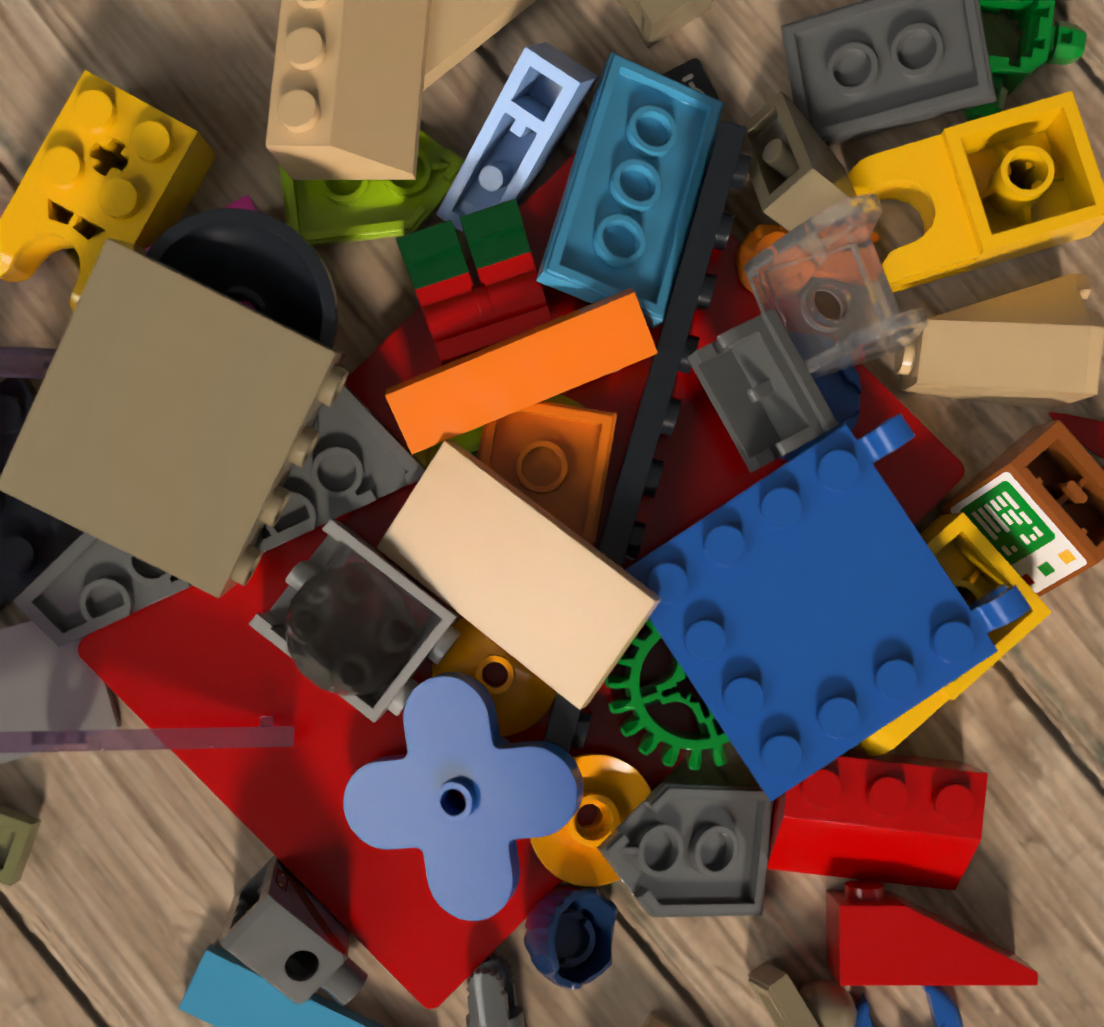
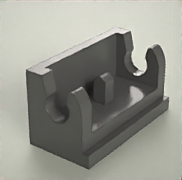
(762, 390)

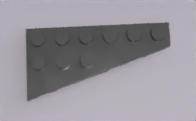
(348, 468)

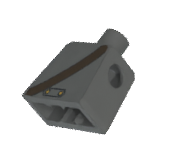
(290, 937)

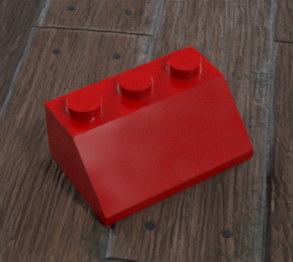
(882, 820)

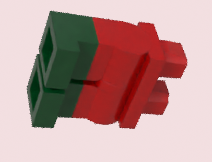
(479, 316)

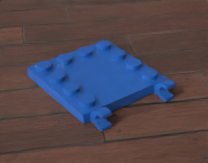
(815, 609)

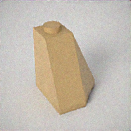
(1012, 349)

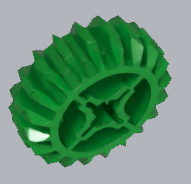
(662, 690)

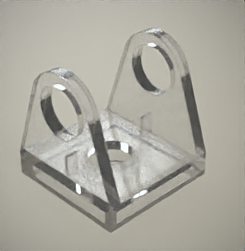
(837, 257)

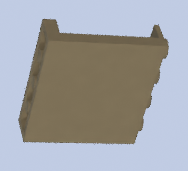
(172, 420)

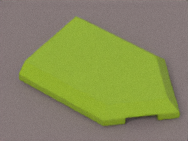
(370, 209)

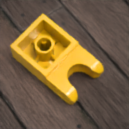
(966, 195)
(81, 197)
(974, 570)

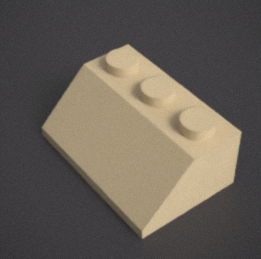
(348, 88)

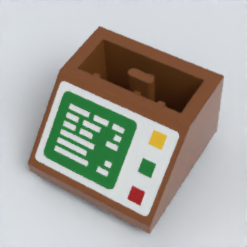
(1039, 506)

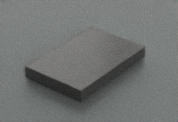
(887, 65)

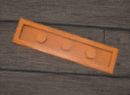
(521, 371)

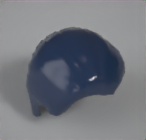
(571, 935)

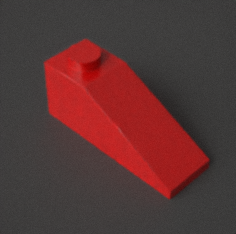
(894, 942)

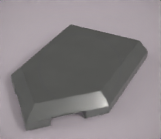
(695, 850)

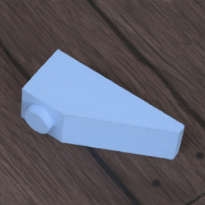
(520, 131)

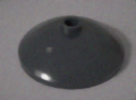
(255, 262)

